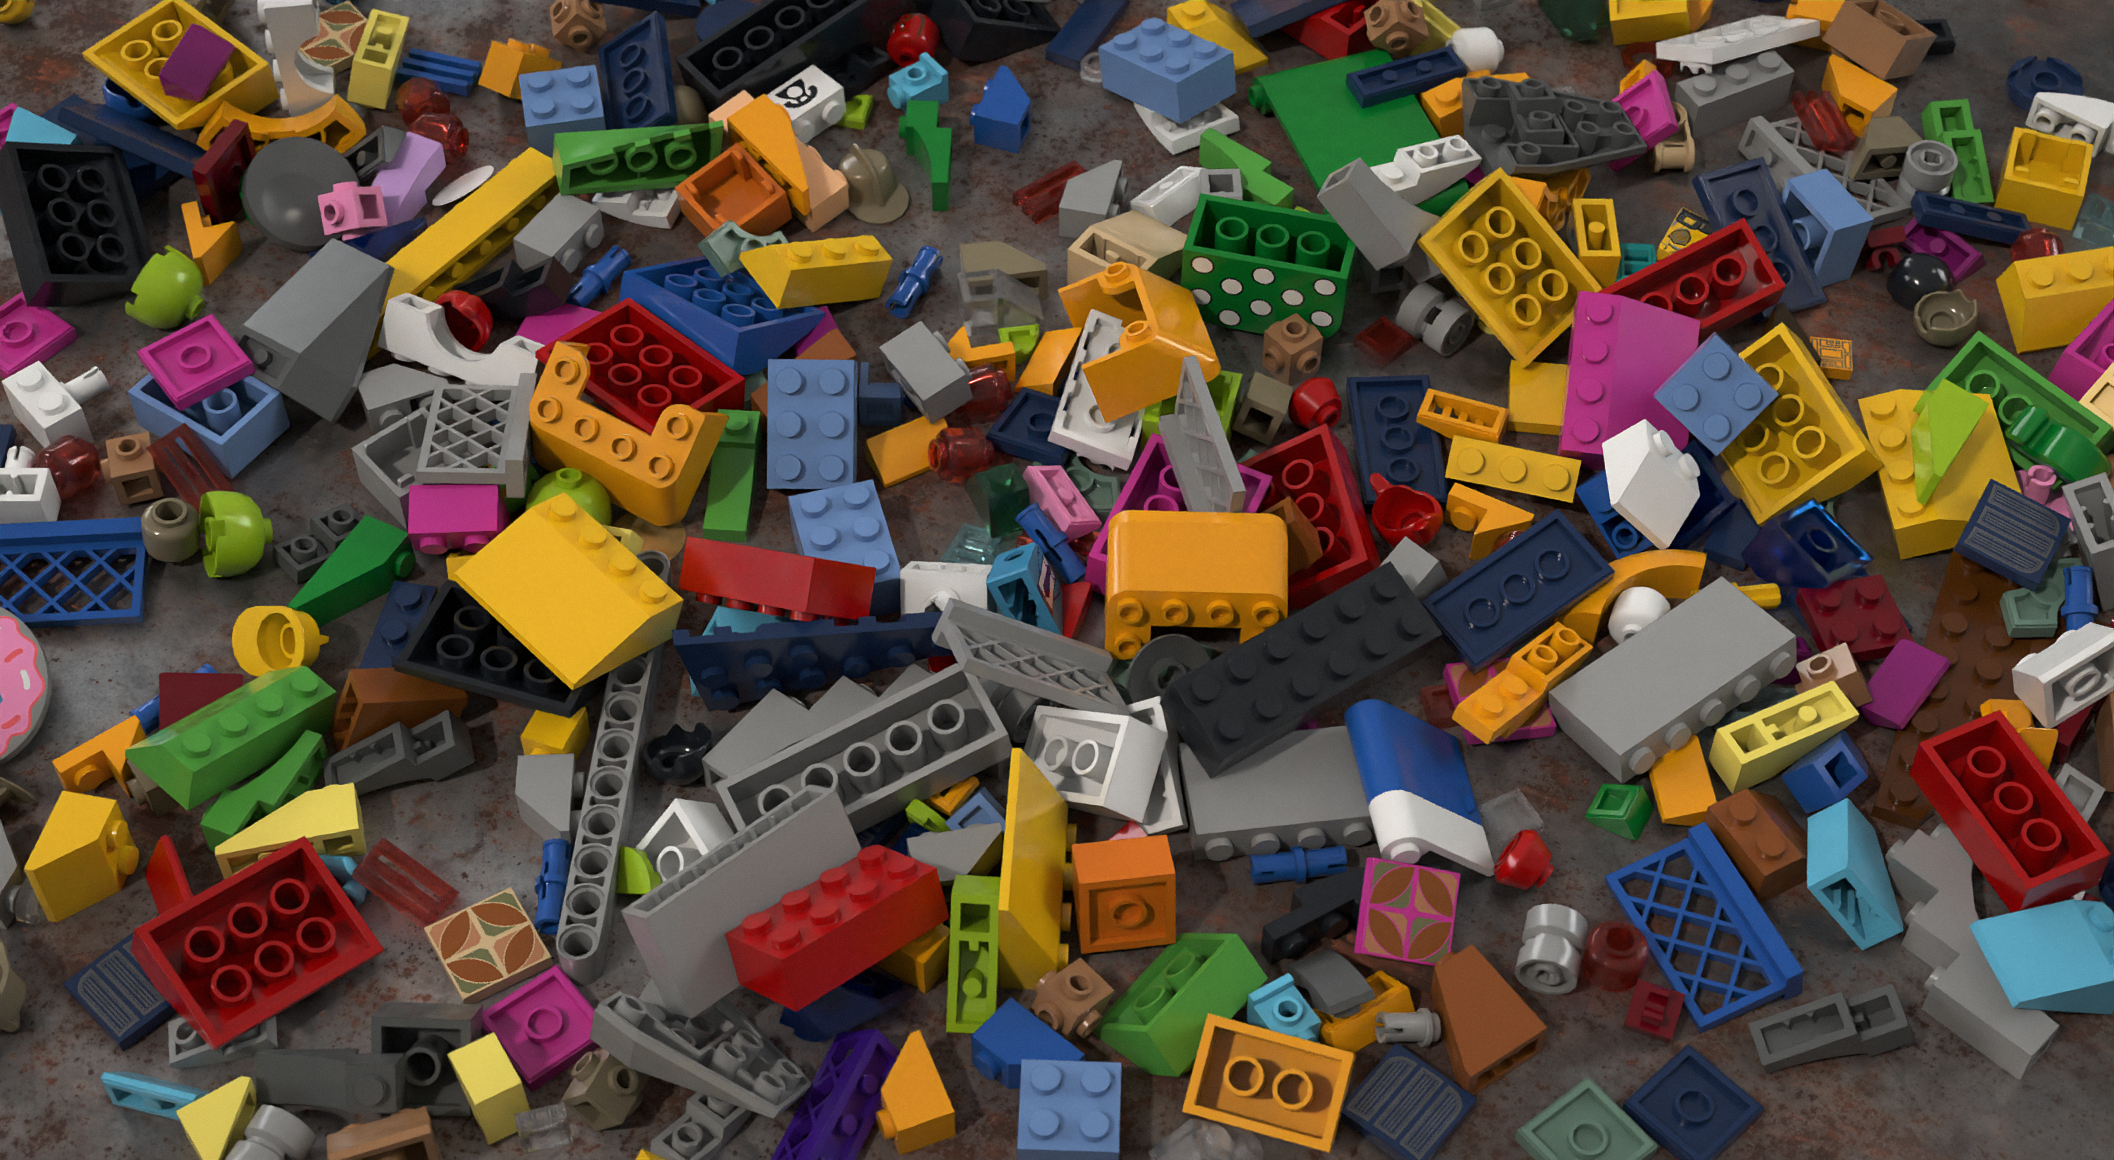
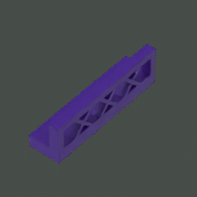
(847, 1115)

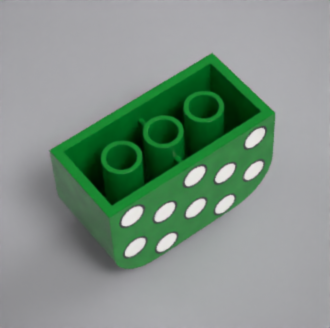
(1265, 264)

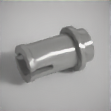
(1408, 1027)

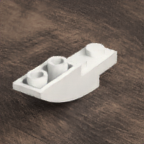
(2074, 118)
(1428, 168)

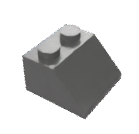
(425, 1037)

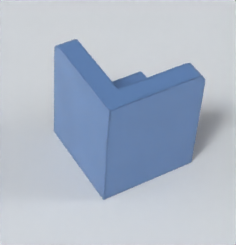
(879, 402)
(978, 809)

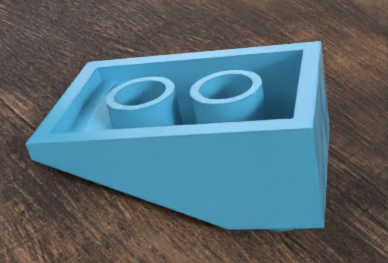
(2053, 956)

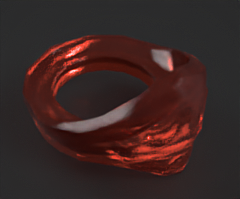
(1664, 66)

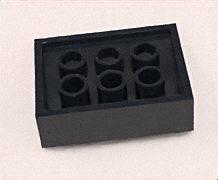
(989, 27)
(71, 222)
(472, 651)

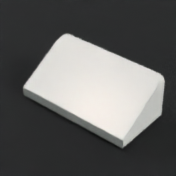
(1170, 197)

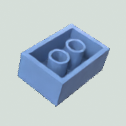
(1167, 69)
(811, 423)
(228, 424)
(850, 528)

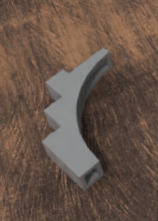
(1379, 220)
(784, 721)
(1962, 989)

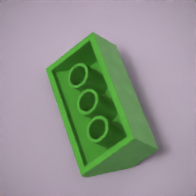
(1992, 370)
(235, 735)

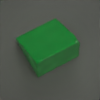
(1620, 810)

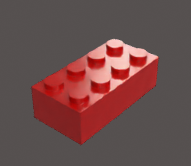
(1711, 280)
(776, 581)
(2009, 813)
(836, 926)

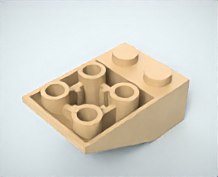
(1126, 239)

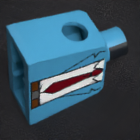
(1026, 581)

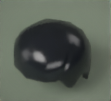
(1917, 276)
(678, 754)

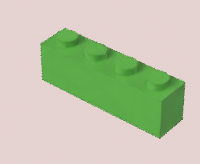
(633, 157)

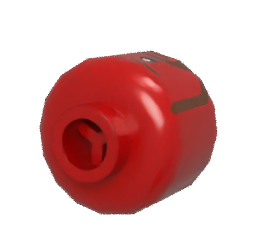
(911, 37)

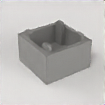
(390, 462)

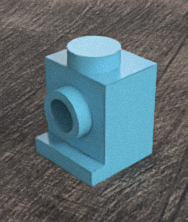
(919, 81)
(1276, 1001)

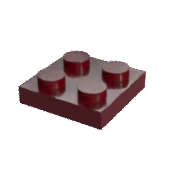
(220, 172)
(1854, 613)

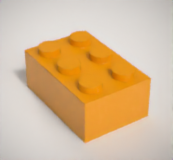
(1269, 1083)

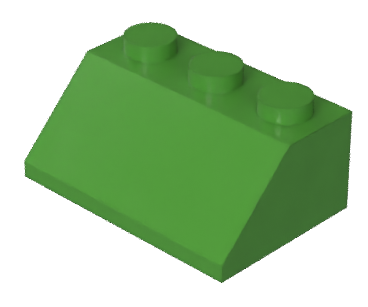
(1167, 1006)

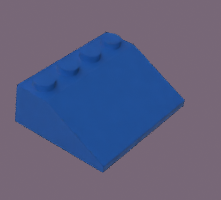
(721, 315)

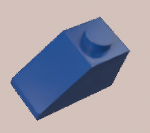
(1016, 1035)

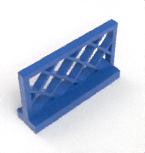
(66, 542)
(1743, 916)

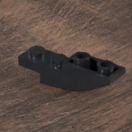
(1315, 913)

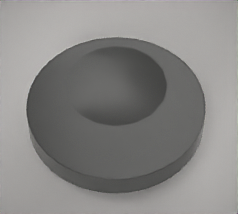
(284, 189)

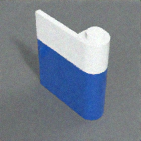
(1416, 787)

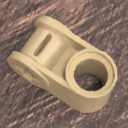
(1677, 149)

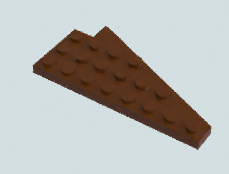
(1974, 637)

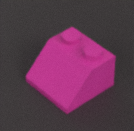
(455, 516)

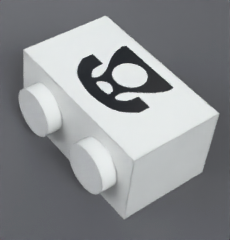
(811, 101)

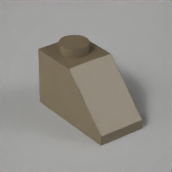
(1882, 148)
(1007, 259)

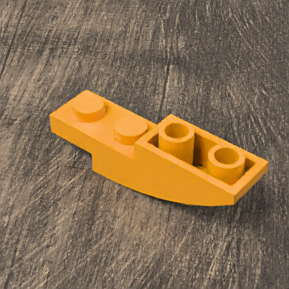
(1524, 685)

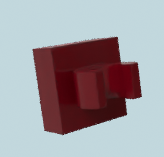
(1883, 243)
(1654, 1011)

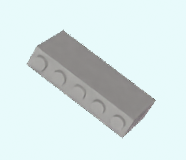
(1673, 679)
(1281, 797)
(686, 917)

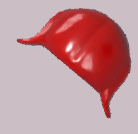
(467, 318)
(1404, 512)

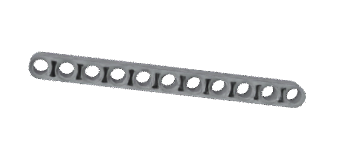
(620, 734)

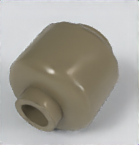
(170, 530)

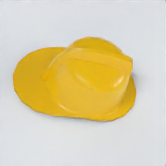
(275, 639)

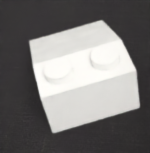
(1097, 759)

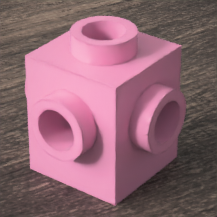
(352, 210)

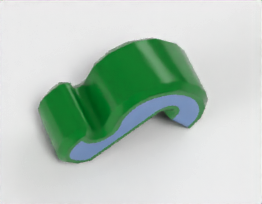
(2056, 446)

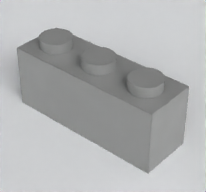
(1735, 92)

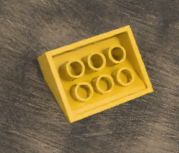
(143, 46)
(1508, 265)
(1802, 440)
(1940, 522)
(571, 592)
(1033, 878)

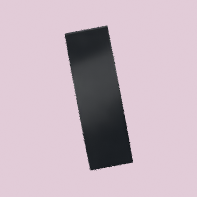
(519, 292)

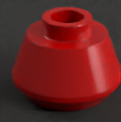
(1315, 404)
(1524, 861)

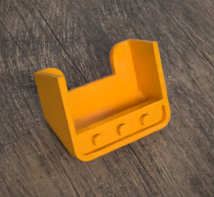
(640, 471)
(1192, 574)

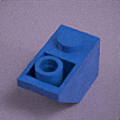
(1003, 114)
(1618, 532)
(1826, 773)

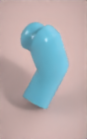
(342, 869)

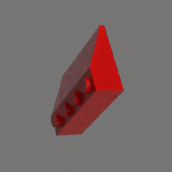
(647, 366)
(1323, 486)
(254, 944)

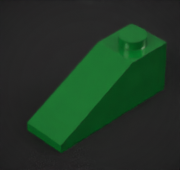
(357, 571)

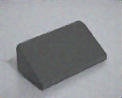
(374, 151)

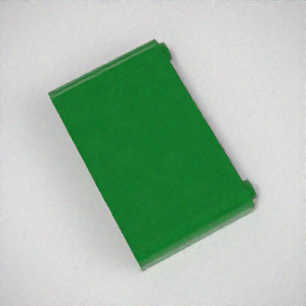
(1333, 129)

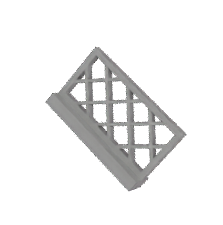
(1790, 161)
(513, 435)
(1200, 447)
(1028, 658)

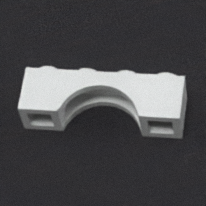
(304, 81)
(419, 333)

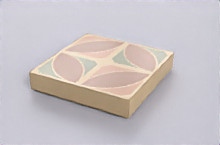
(338, 37)
(488, 947)

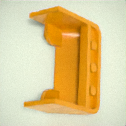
(1151, 350)

